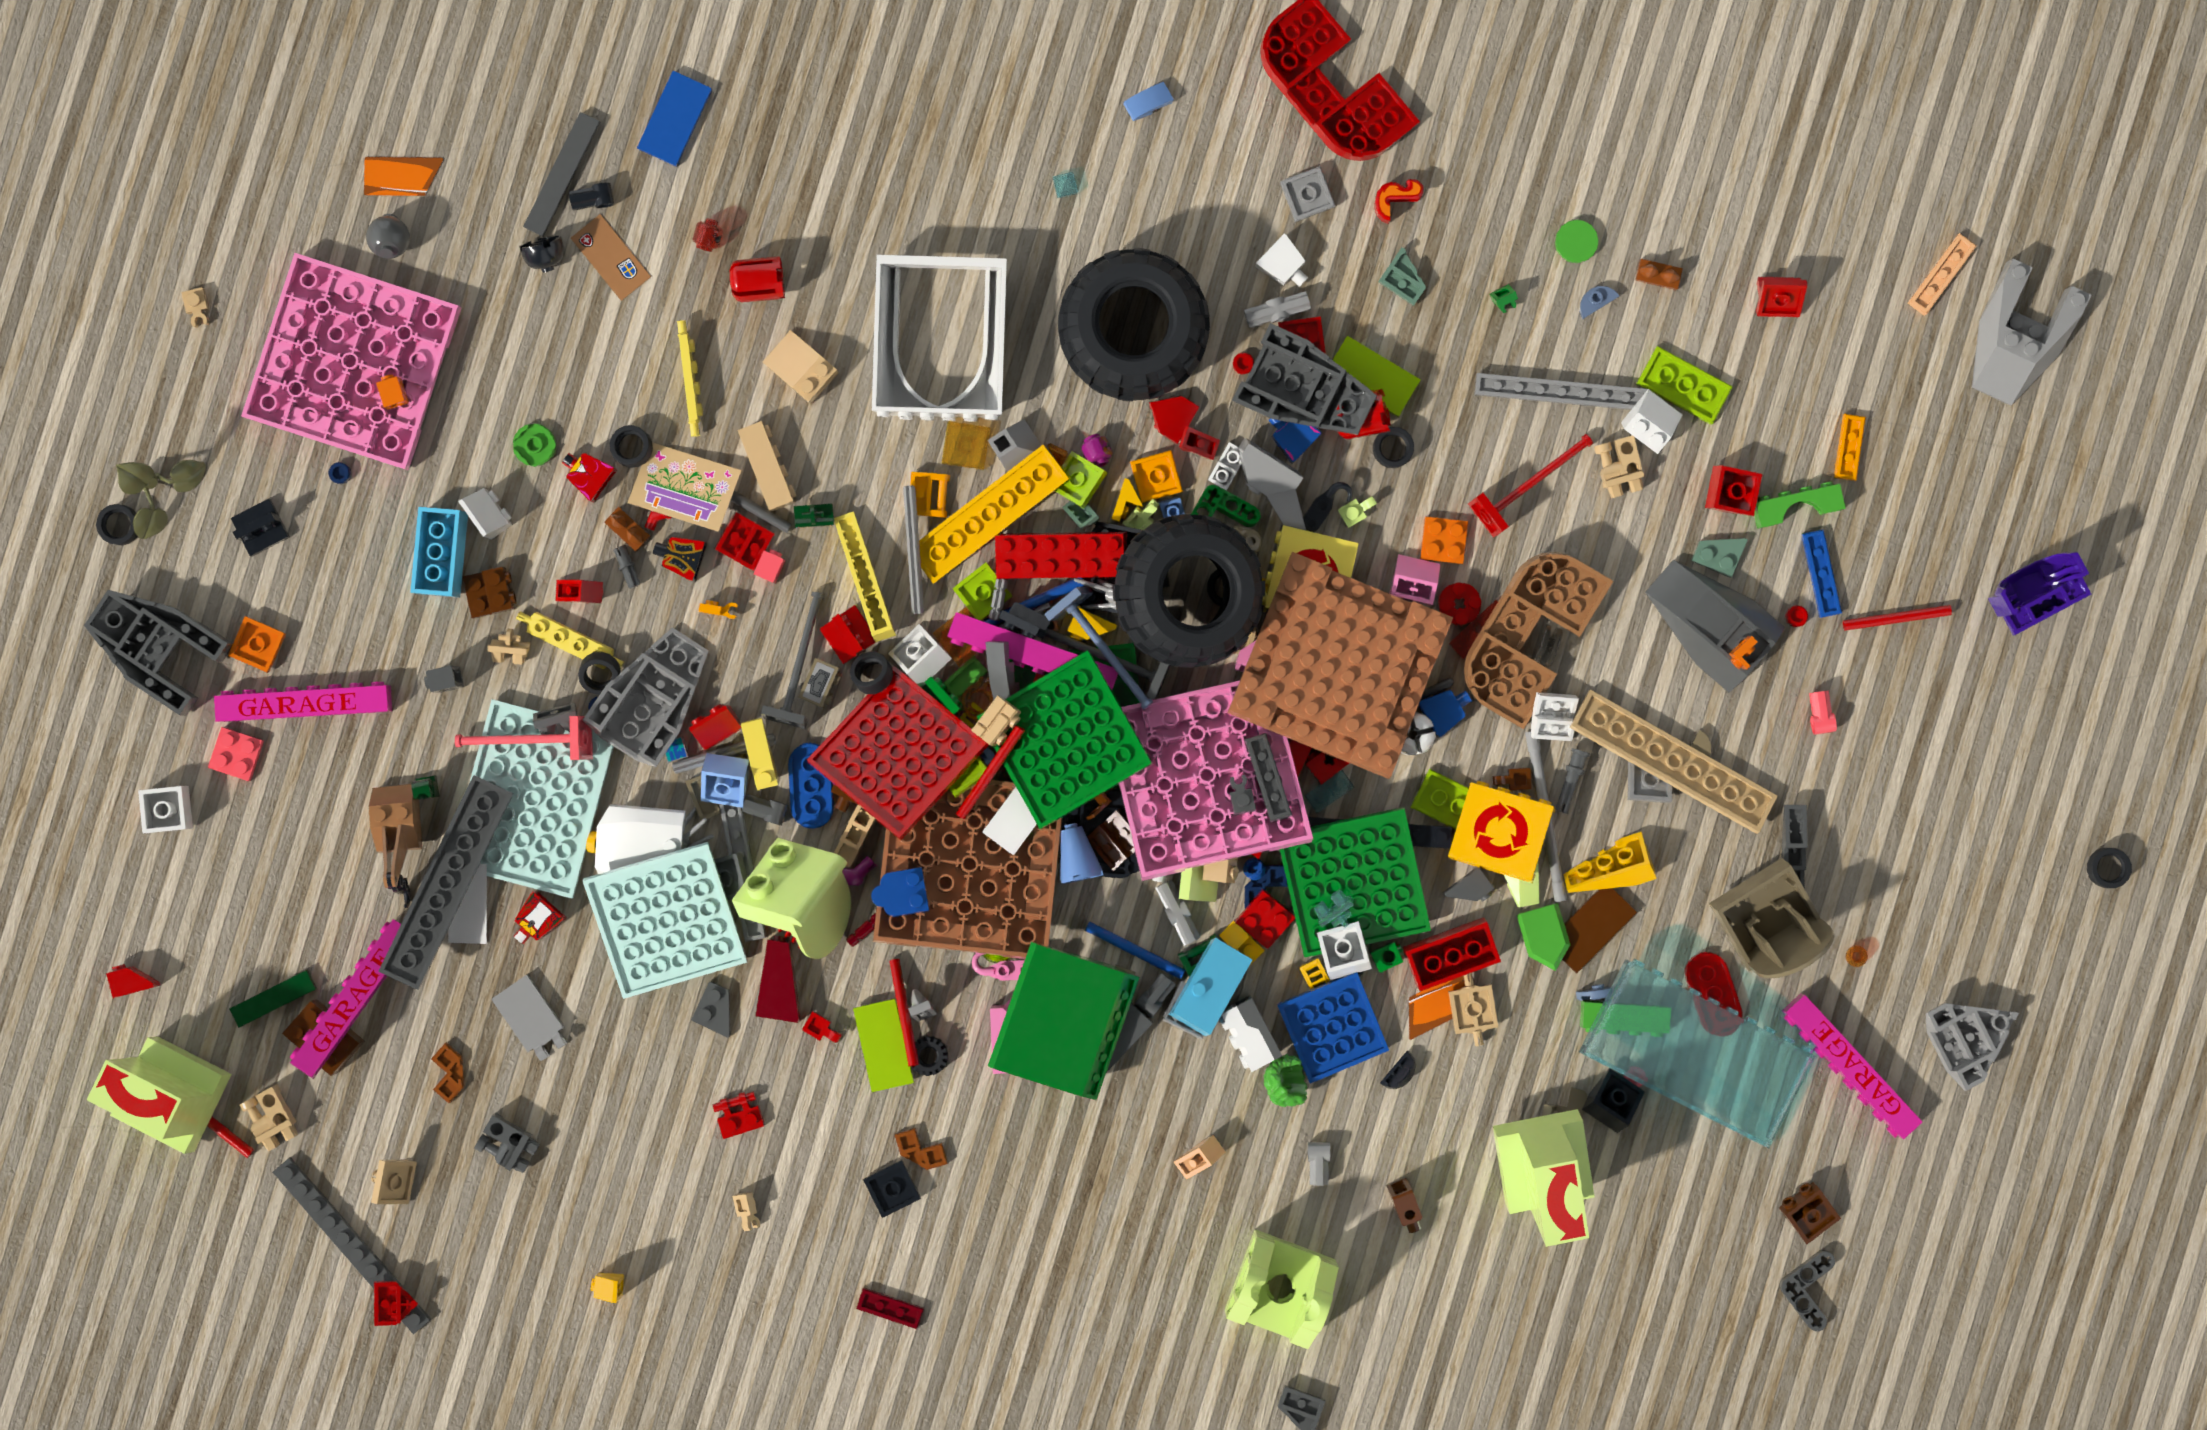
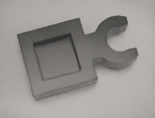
(1242, 798)

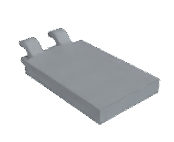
(530, 1016)

